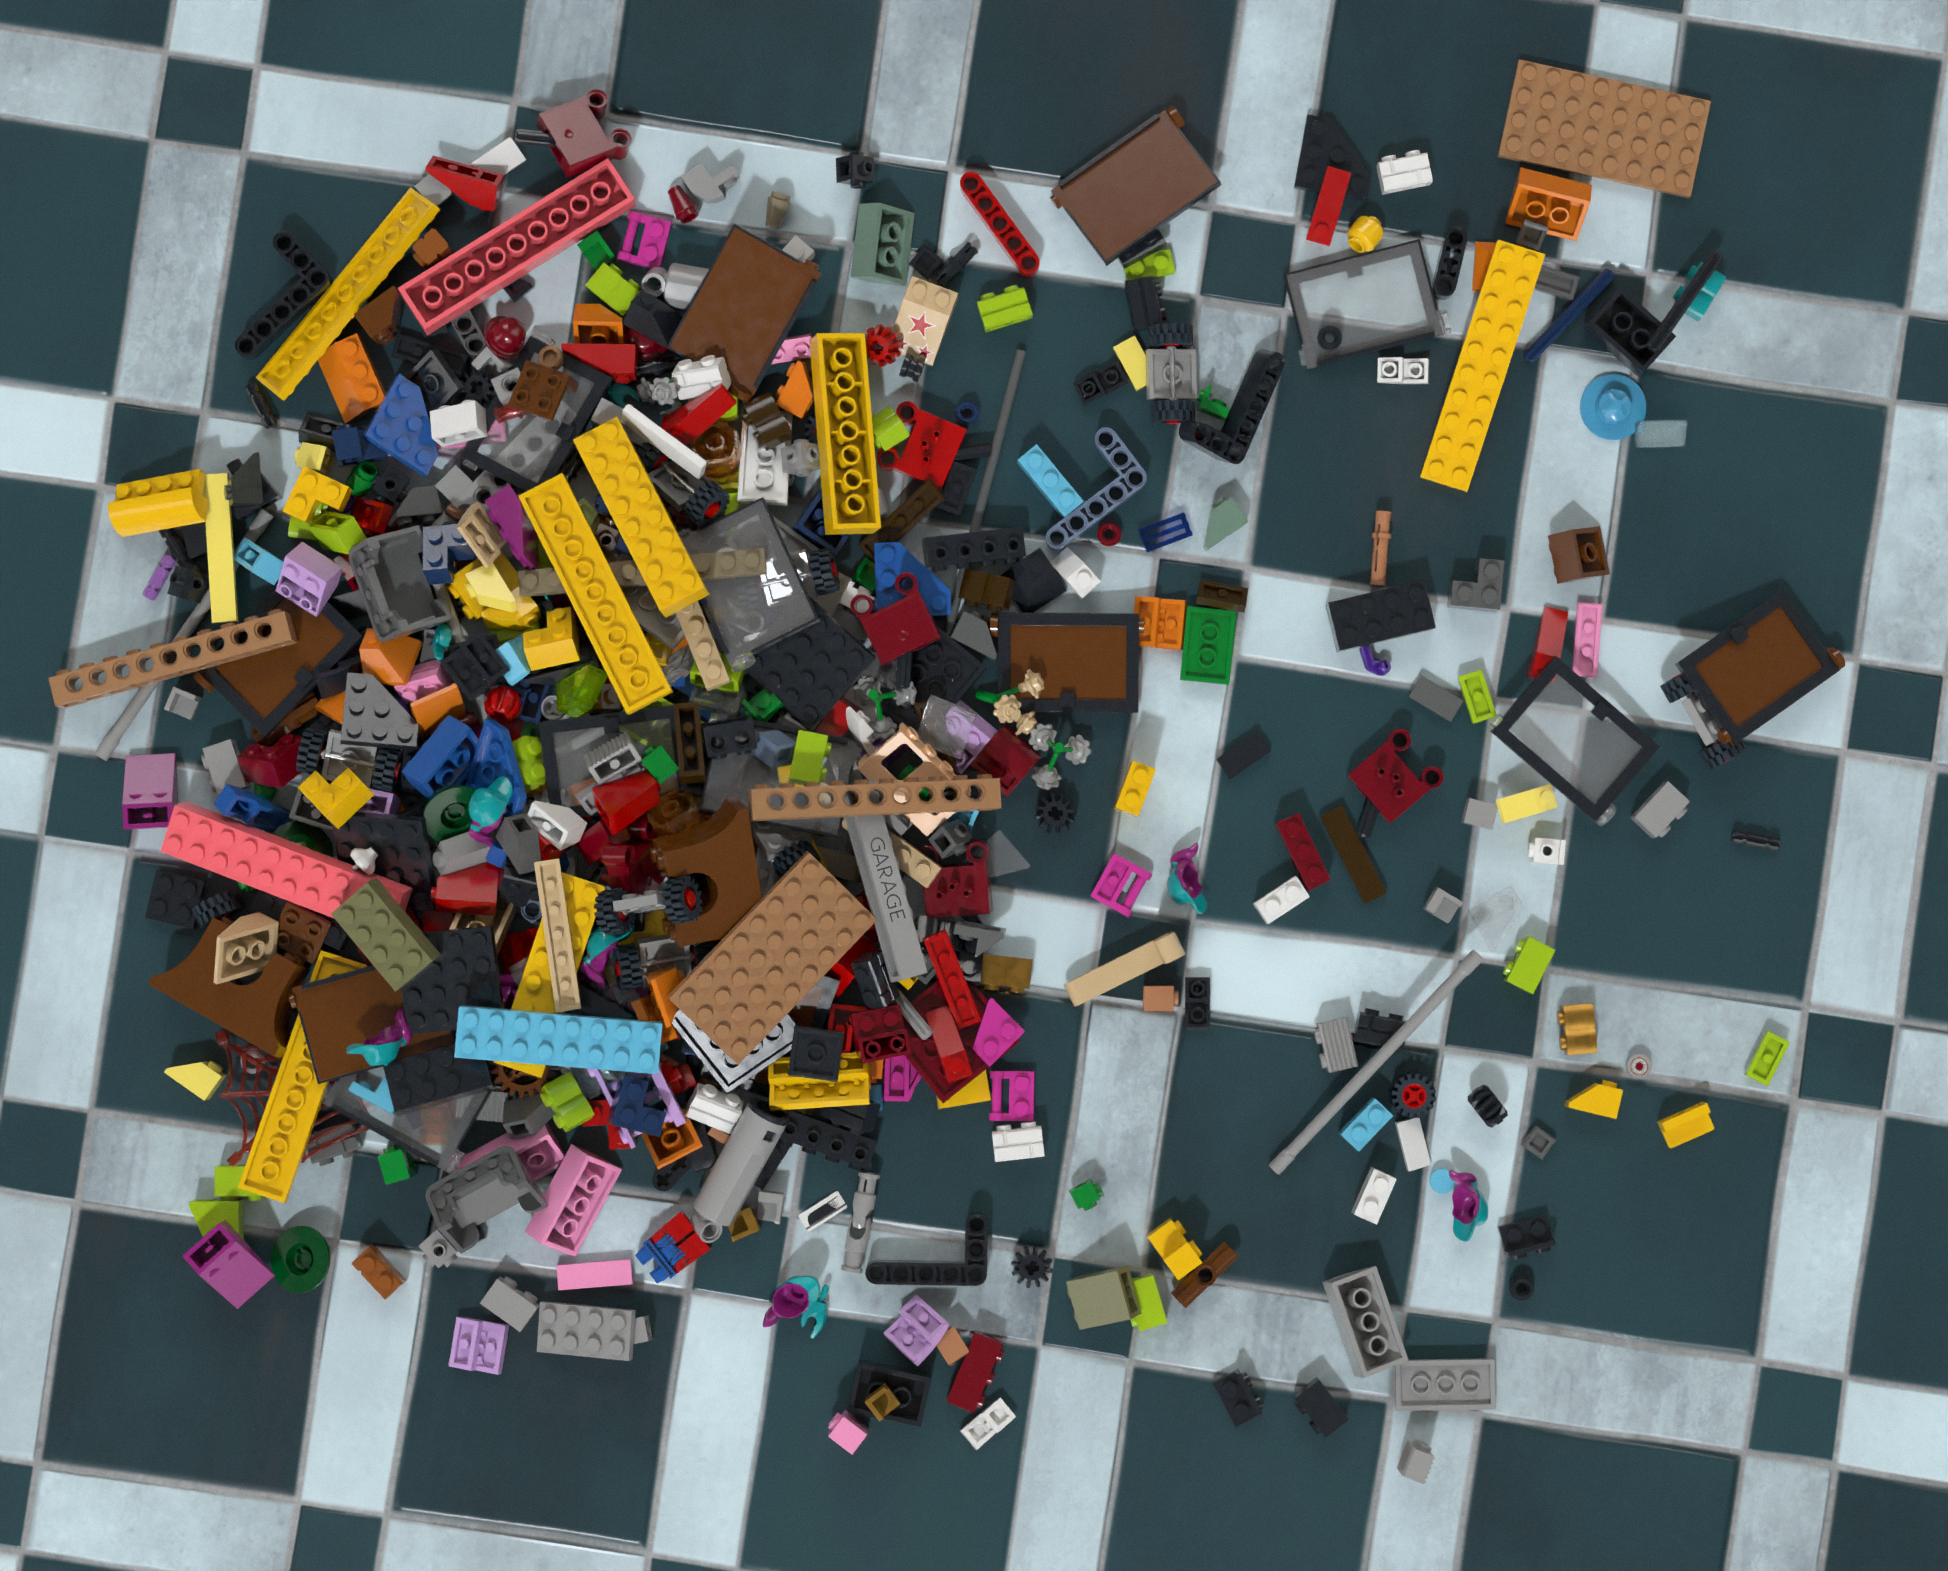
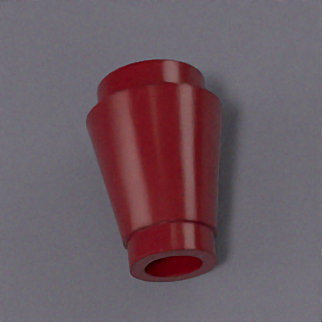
(682, 204)

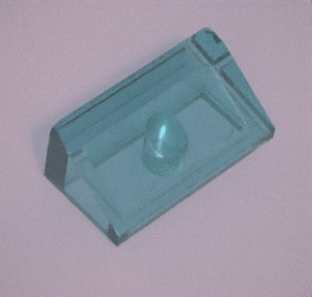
(1660, 433)

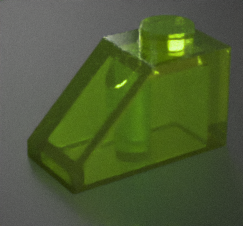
(580, 691)

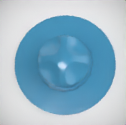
(1612, 406)

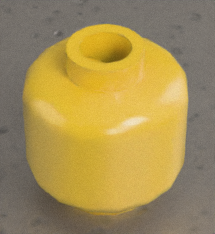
(1365, 234)

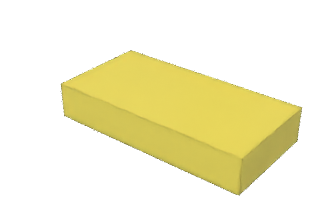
(1133, 361)

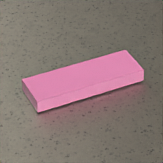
(1587, 639)
(594, 1274)

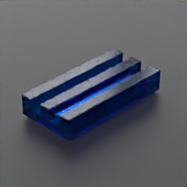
(1185, 525)

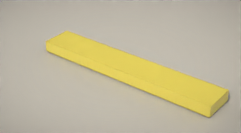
(220, 550)

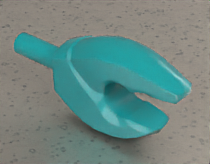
(619, 392)
(441, 640)
(818, 1311)

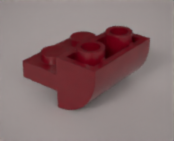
(1006, 758)
(879, 1034)

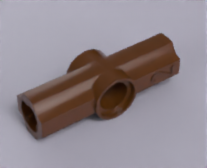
(293, 722)
(1192, 1286)

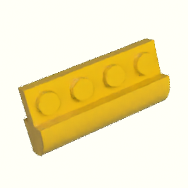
(159, 503)
(801, 1093)

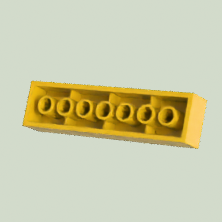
(845, 433)
(641, 517)
(535, 988)

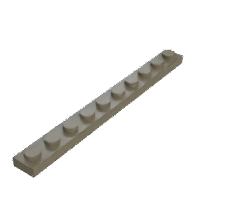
(709, 565)

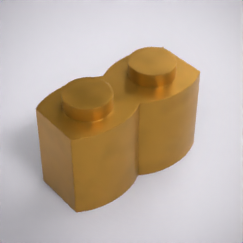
(1006, 971)
(1578, 1029)

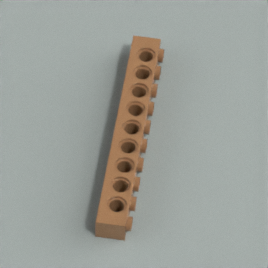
(63, 683)
(988, 798)

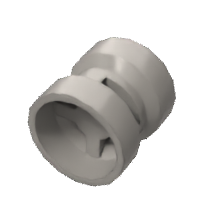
(549, 709)

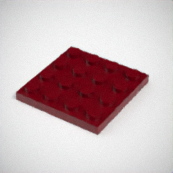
(924, 1054)

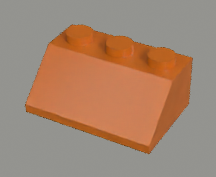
(1549, 201)
(352, 378)

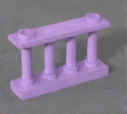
(660, 1091)

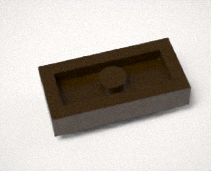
(1222, 595)

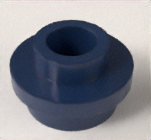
(967, 405)

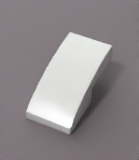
(987, 1423)

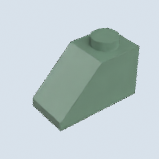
(1223, 521)

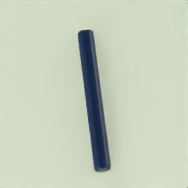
(1569, 315)

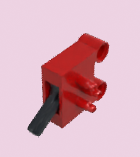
(931, 447)

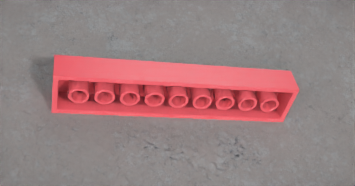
(517, 246)
(267, 860)

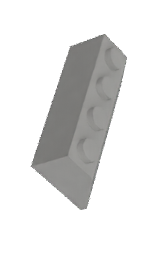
(1365, 1321)

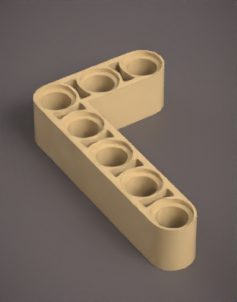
(1124, 968)

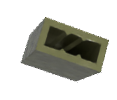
(1103, 1297)

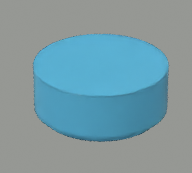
(1441, 1181)

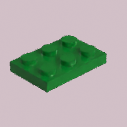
(1208, 645)

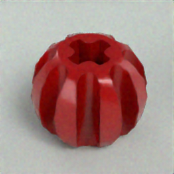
(502, 704)

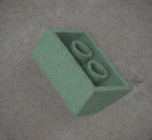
(882, 244)

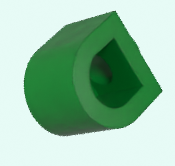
(1086, 1194)

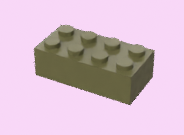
(385, 934)

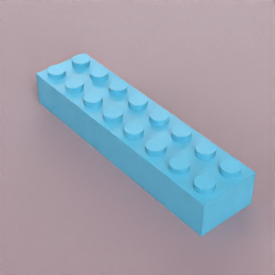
(558, 1039)

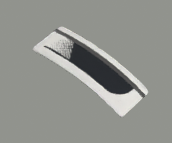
(822, 1211)

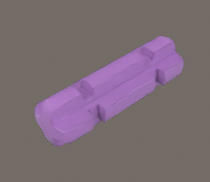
(159, 577)

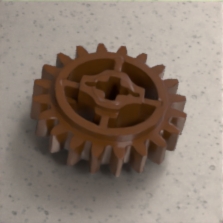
(509, 1080)

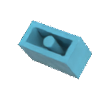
(258, 561)
(1365, 1124)

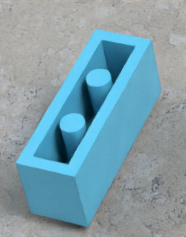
(1050, 481)

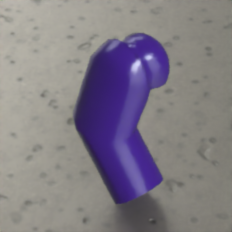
(1374, 664)

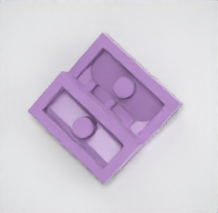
(917, 1330)
(479, 1345)

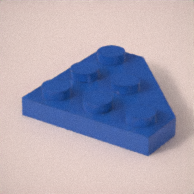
(403, 427)
(895, 559)
(494, 759)

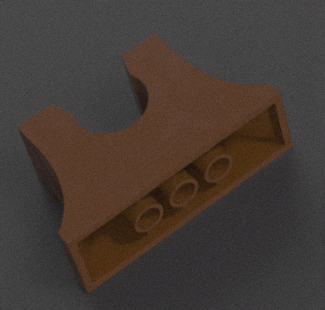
(726, 855)
(250, 1011)

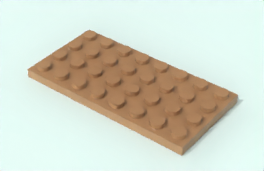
(1604, 128)
(772, 958)

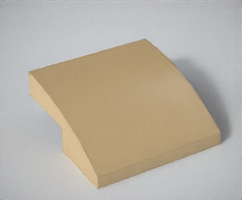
(481, 534)

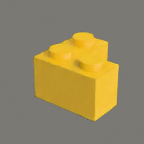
(311, 490)
(554, 644)
(340, 798)
(1174, 1248)

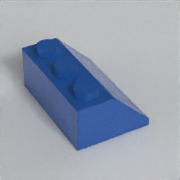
(443, 758)

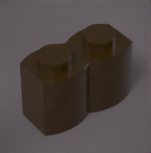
(767, 421)
(987, 590)

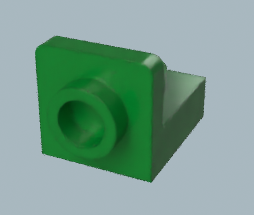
(1212, 408)
(866, 575)
(762, 706)

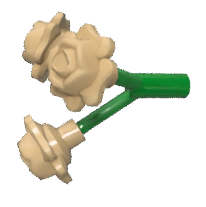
(1008, 707)

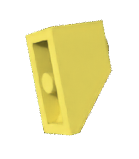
(314, 457)
(490, 589)
(1526, 803)
(199, 1077)

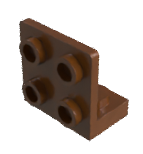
(541, 390)
(302, 932)

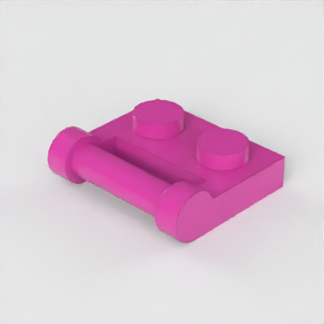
(652, 244)
(1113, 881)
(1020, 1096)

